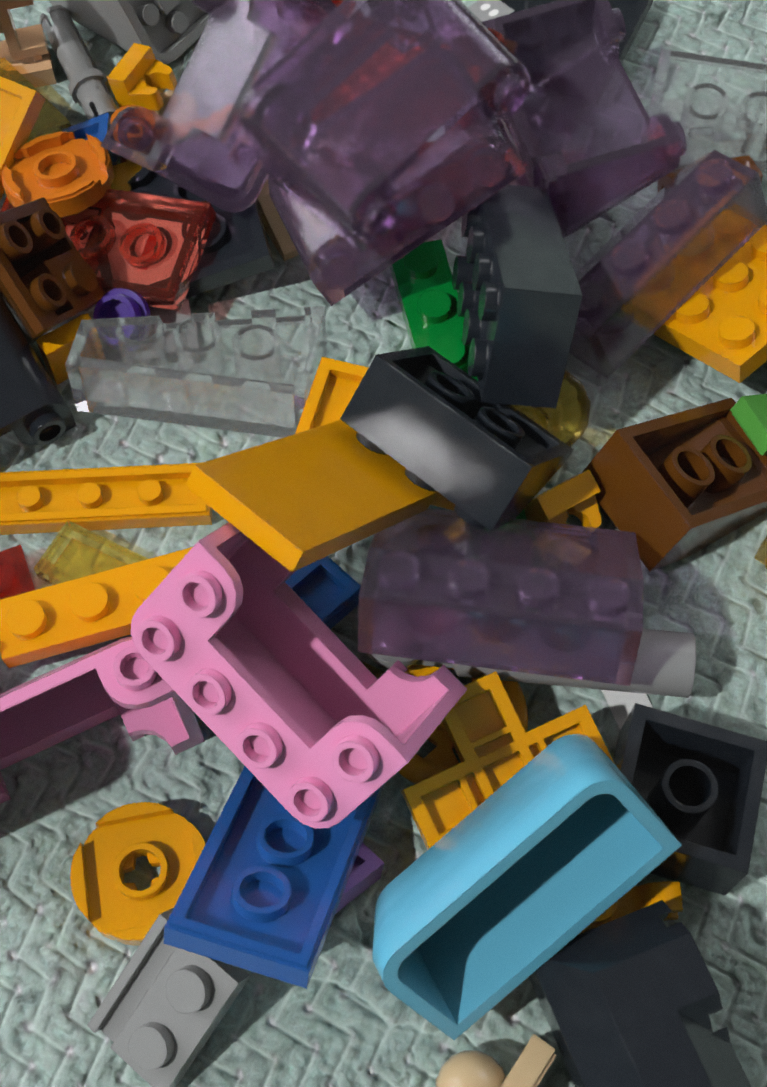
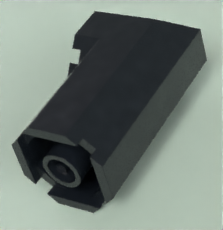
(636, 1007)

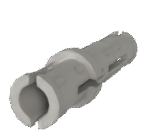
(87, 82)

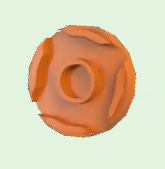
(60, 169)

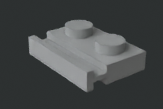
(166, 1007)

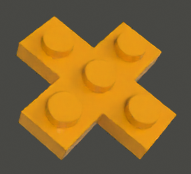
(490, 752)

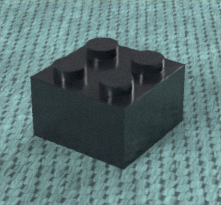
(701, 787)

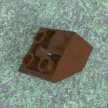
(42, 270)

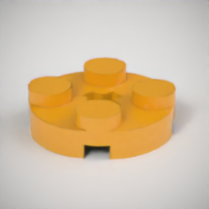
(110, 851)

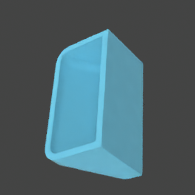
(514, 883)

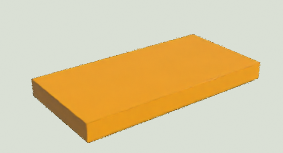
(309, 493)

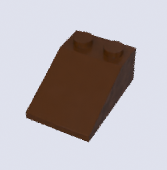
(681, 481)

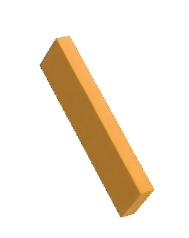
(100, 499)

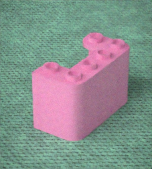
(282, 681)

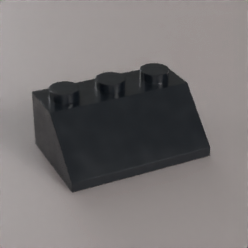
(451, 442)

